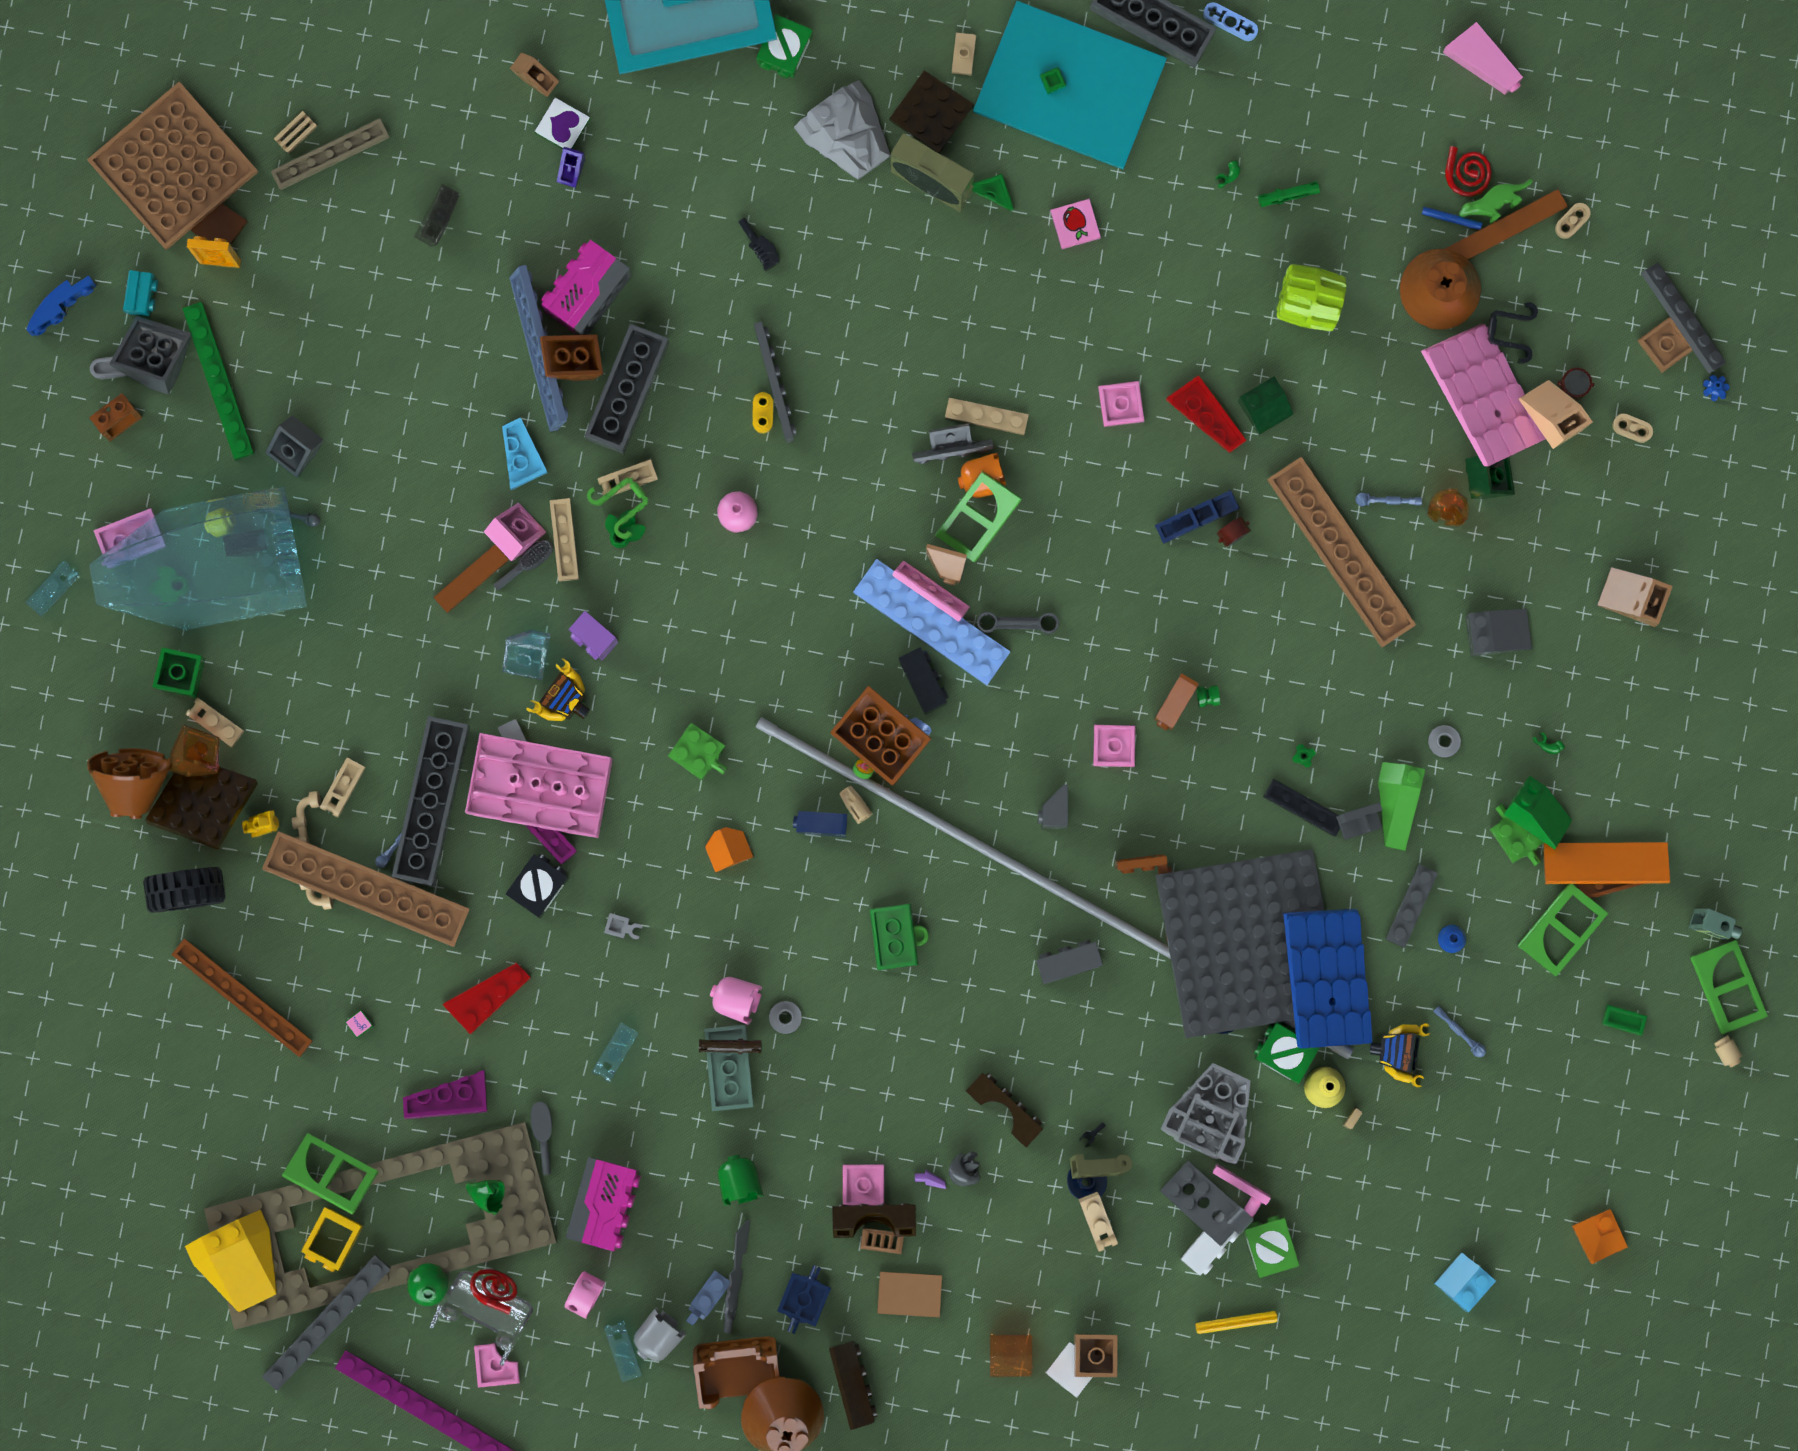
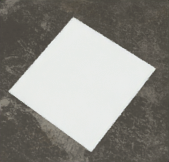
(1063, 1372)

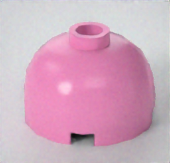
(737, 512)

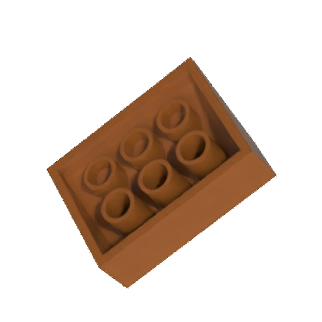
(880, 735)

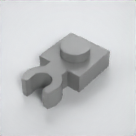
(619, 926)

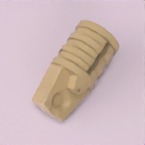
(855, 804)

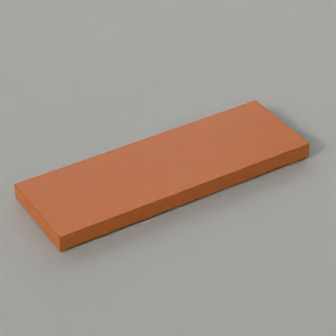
(1607, 863)

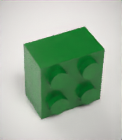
(178, 672)

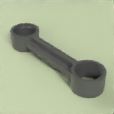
(1018, 623)

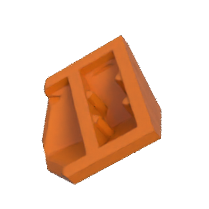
(727, 848)

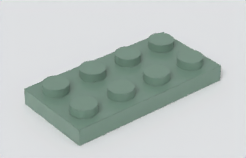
(729, 1072)

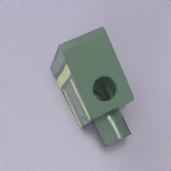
(1714, 924)

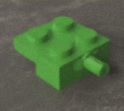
(698, 752)

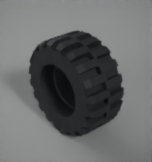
(184, 889)

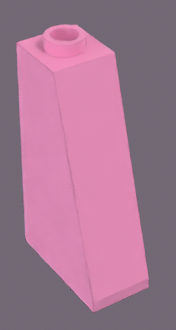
(1484, 59)

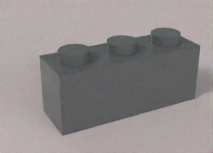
(1068, 962)

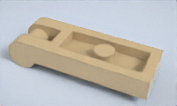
(641, 473)
(215, 723)
(342, 787)
(1097, 1221)

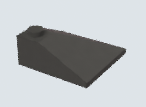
(152, 354)

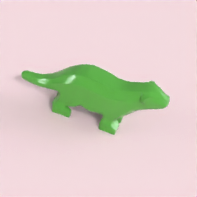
(1494, 200)

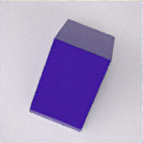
(570, 167)

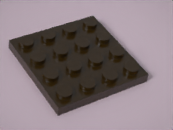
(202, 805)

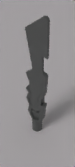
(735, 1276)

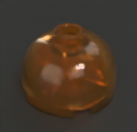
(1450, 507)

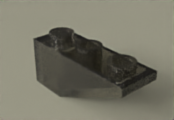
(437, 216)

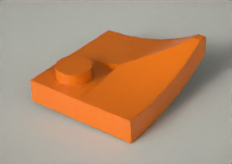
(1600, 1236)

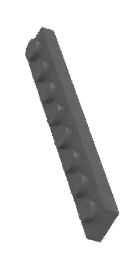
(326, 1322)

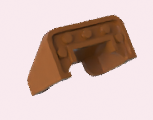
(733, 1368)

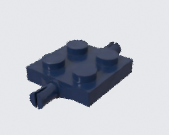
(804, 1299)

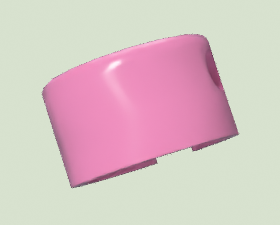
(584, 1294)

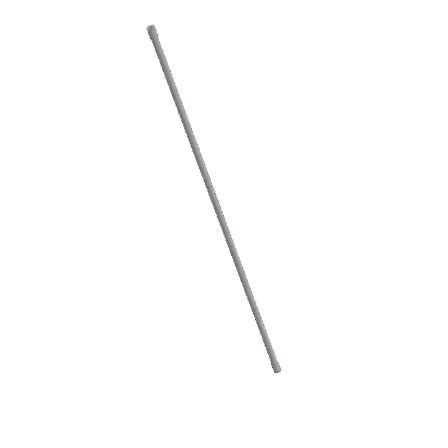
(773, 730)

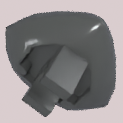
(964, 1169)

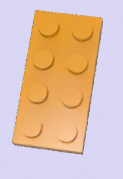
(213, 252)

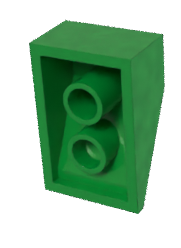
(1538, 812)

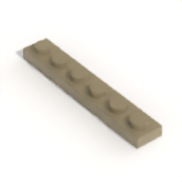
(330, 154)

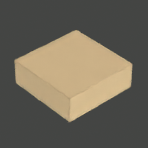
(1352, 1118)

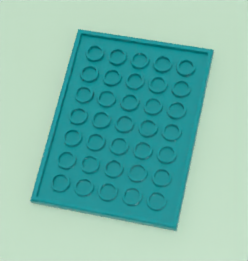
(1104, 89)

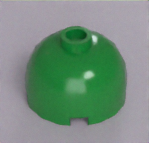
(427, 1284)

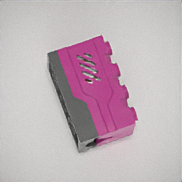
(586, 289)
(603, 1204)

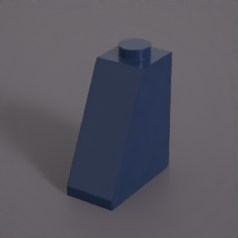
(821, 823)

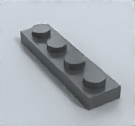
(1411, 906)

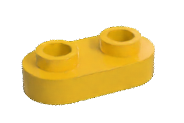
(763, 412)

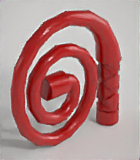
(1472, 173)
(492, 1300)

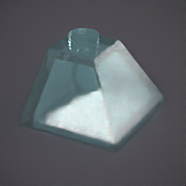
(527, 654)

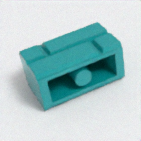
(140, 293)

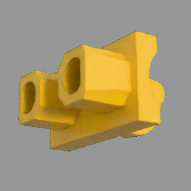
(261, 824)

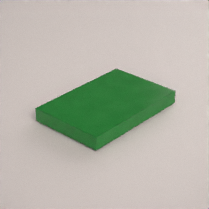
(894, 937)

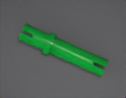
(1296, 192)

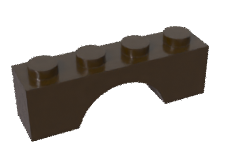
(1024, 1128)
(898, 1218)

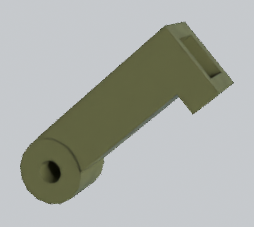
(1099, 1167)

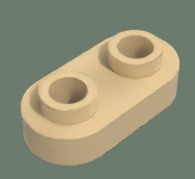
(1572, 221)
(1632, 426)

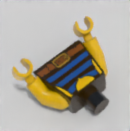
(563, 697)

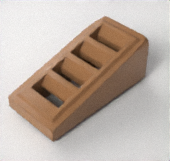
(864, 1240)

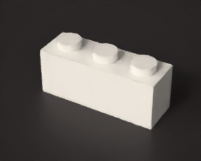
(1205, 1250)

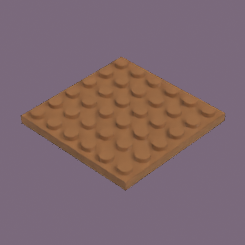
(172, 165)

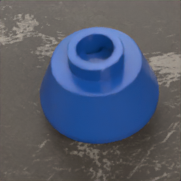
(1448, 943)

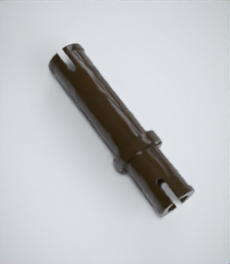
(733, 1046)

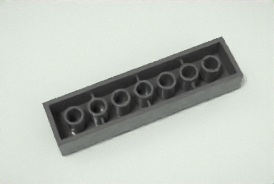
(431, 801)

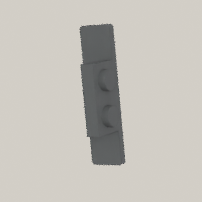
(951, 442)

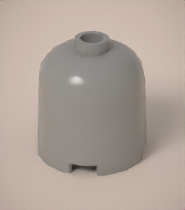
(658, 1336)

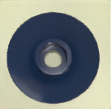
(1078, 1190)

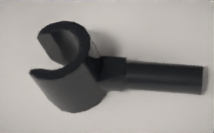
(1091, 1135)

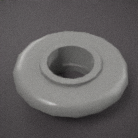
(1442, 751)
(788, 1027)

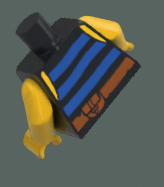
(1400, 1052)

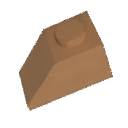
(534, 74)

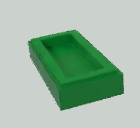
(1624, 1020)

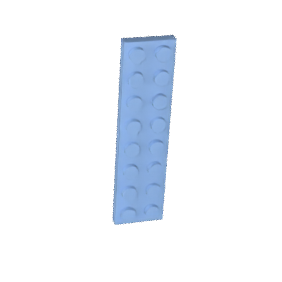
(953, 639)

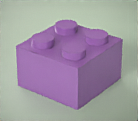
(593, 635)

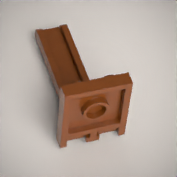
(1145, 863)

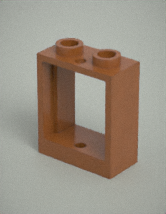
(116, 421)

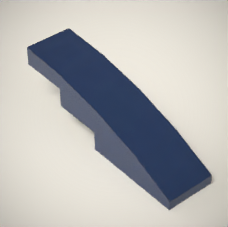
(1197, 516)

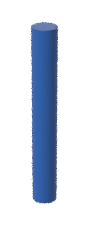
(1452, 218)

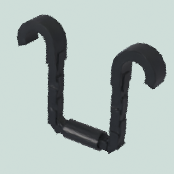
(1493, 324)

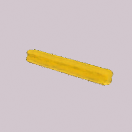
(1236, 1322)

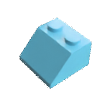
(1465, 1282)

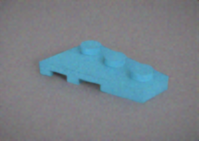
(522, 457)

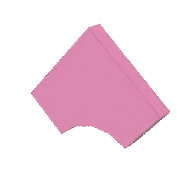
(489, 1368)

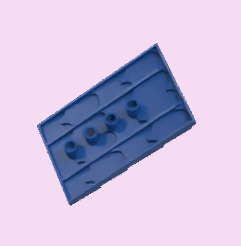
(1328, 978)

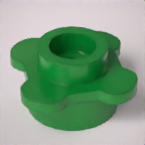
(1297, 758)

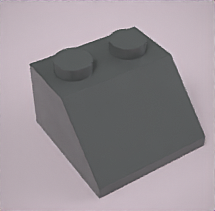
(294, 445)
(1055, 811)

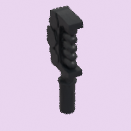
(763, 248)

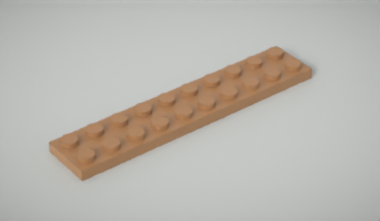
(1341, 552)
(365, 889)

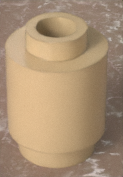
(1728, 1051)

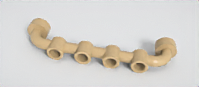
(301, 824)

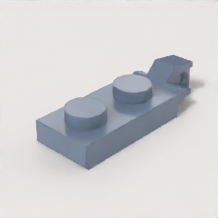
(708, 1297)

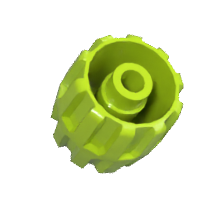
(1311, 297)

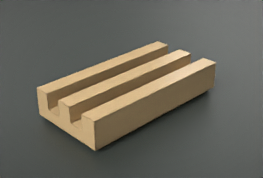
(289, 127)

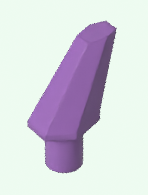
(930, 1179)

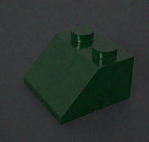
(1266, 405)
(1490, 480)

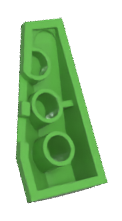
(1399, 796)

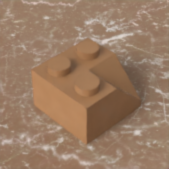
(1095, 1355)

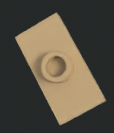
(963, 54)

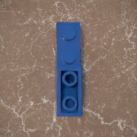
(51, 308)

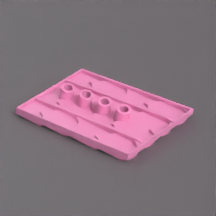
(1483, 394)
(522, 780)

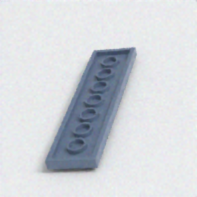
(532, 327)

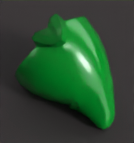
(487, 1194)

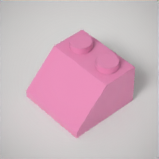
(514, 531)

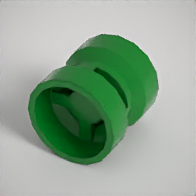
(1213, 696)

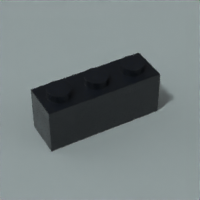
(923, 680)

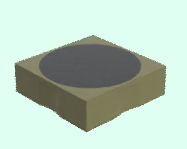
(931, 172)

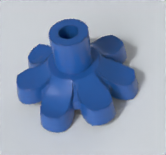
(1713, 390)

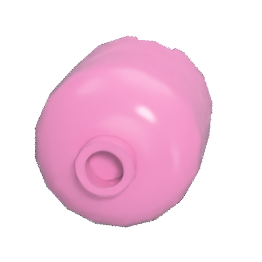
(736, 998)

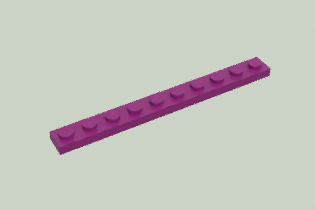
(417, 1404)

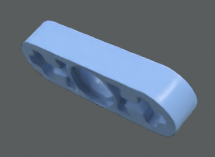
(1228, 13)

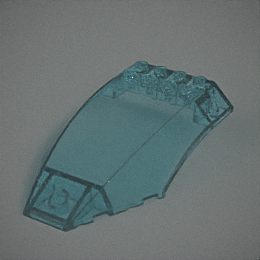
(205, 563)

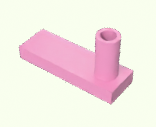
(1257, 1195)

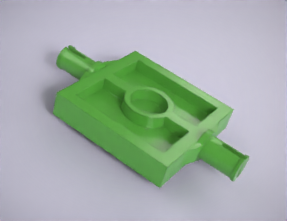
(1515, 839)

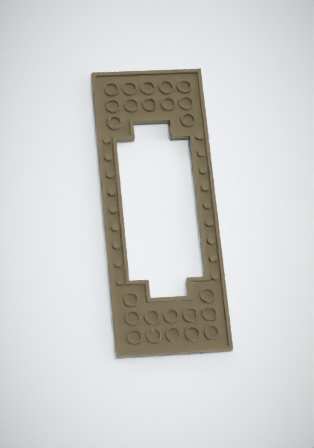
(494, 1155)

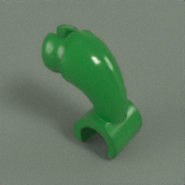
(1234, 171)
(1553, 748)

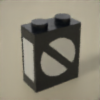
(537, 885)

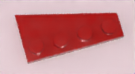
(1204, 410)
(484, 999)

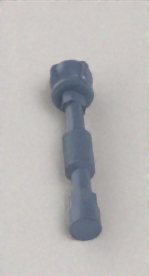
(1365, 499)
(382, 860)
(1478, 1049)

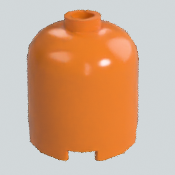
(972, 469)

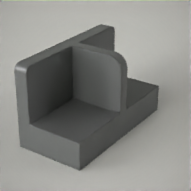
(1360, 821)

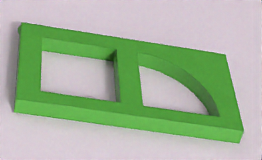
(1006, 504)
(1533, 940)
(1704, 967)
(298, 1173)

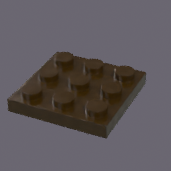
(931, 112)

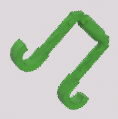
(638, 491)

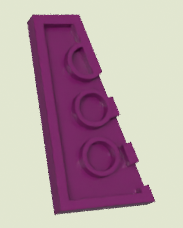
(447, 1099)

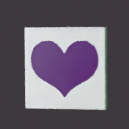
(562, 124)

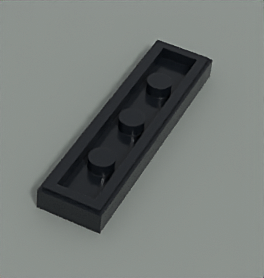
(1303, 807)

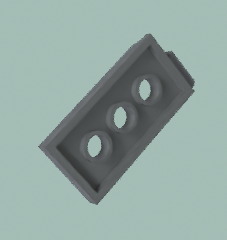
(1235, 1217)

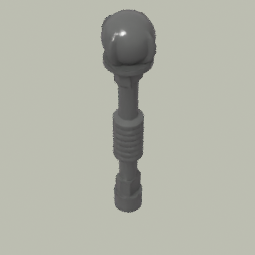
(309, 519)

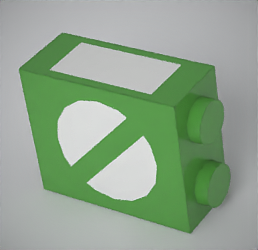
(1271, 1246)

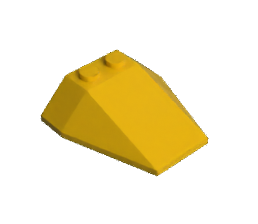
(238, 1260)

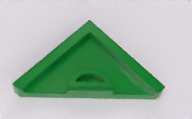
(994, 190)

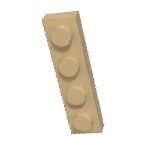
(986, 416)
(564, 539)

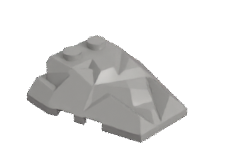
(846, 130)
(1212, 1115)

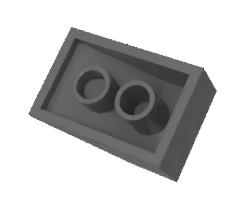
(1498, 632)

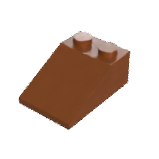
(571, 357)

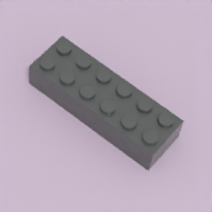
(1160, 25)
(627, 389)

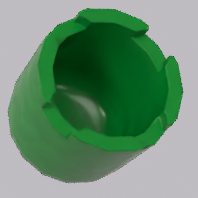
(739, 1180)

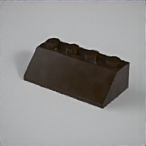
(852, 1385)

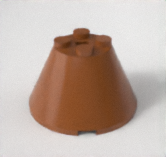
(1437, 304)
(129, 779)
(782, 1415)

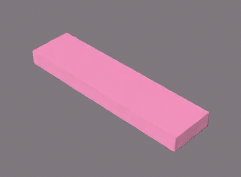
(931, 591)

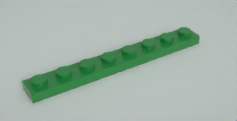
(218, 381)

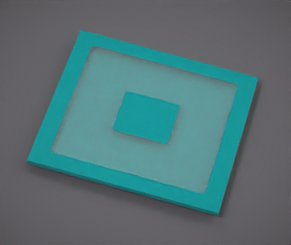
(679, 30)

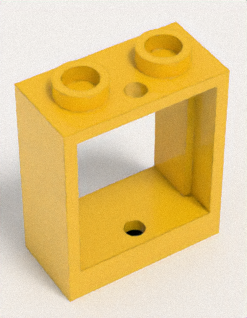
(342, 1220)

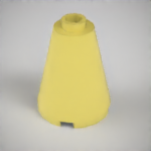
(1316, 1087)

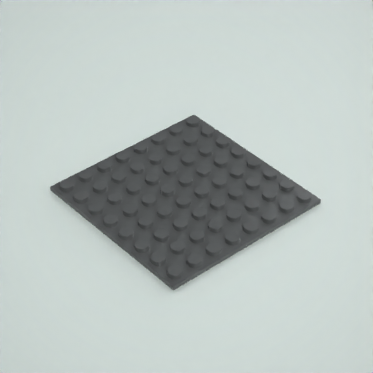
(1231, 938)

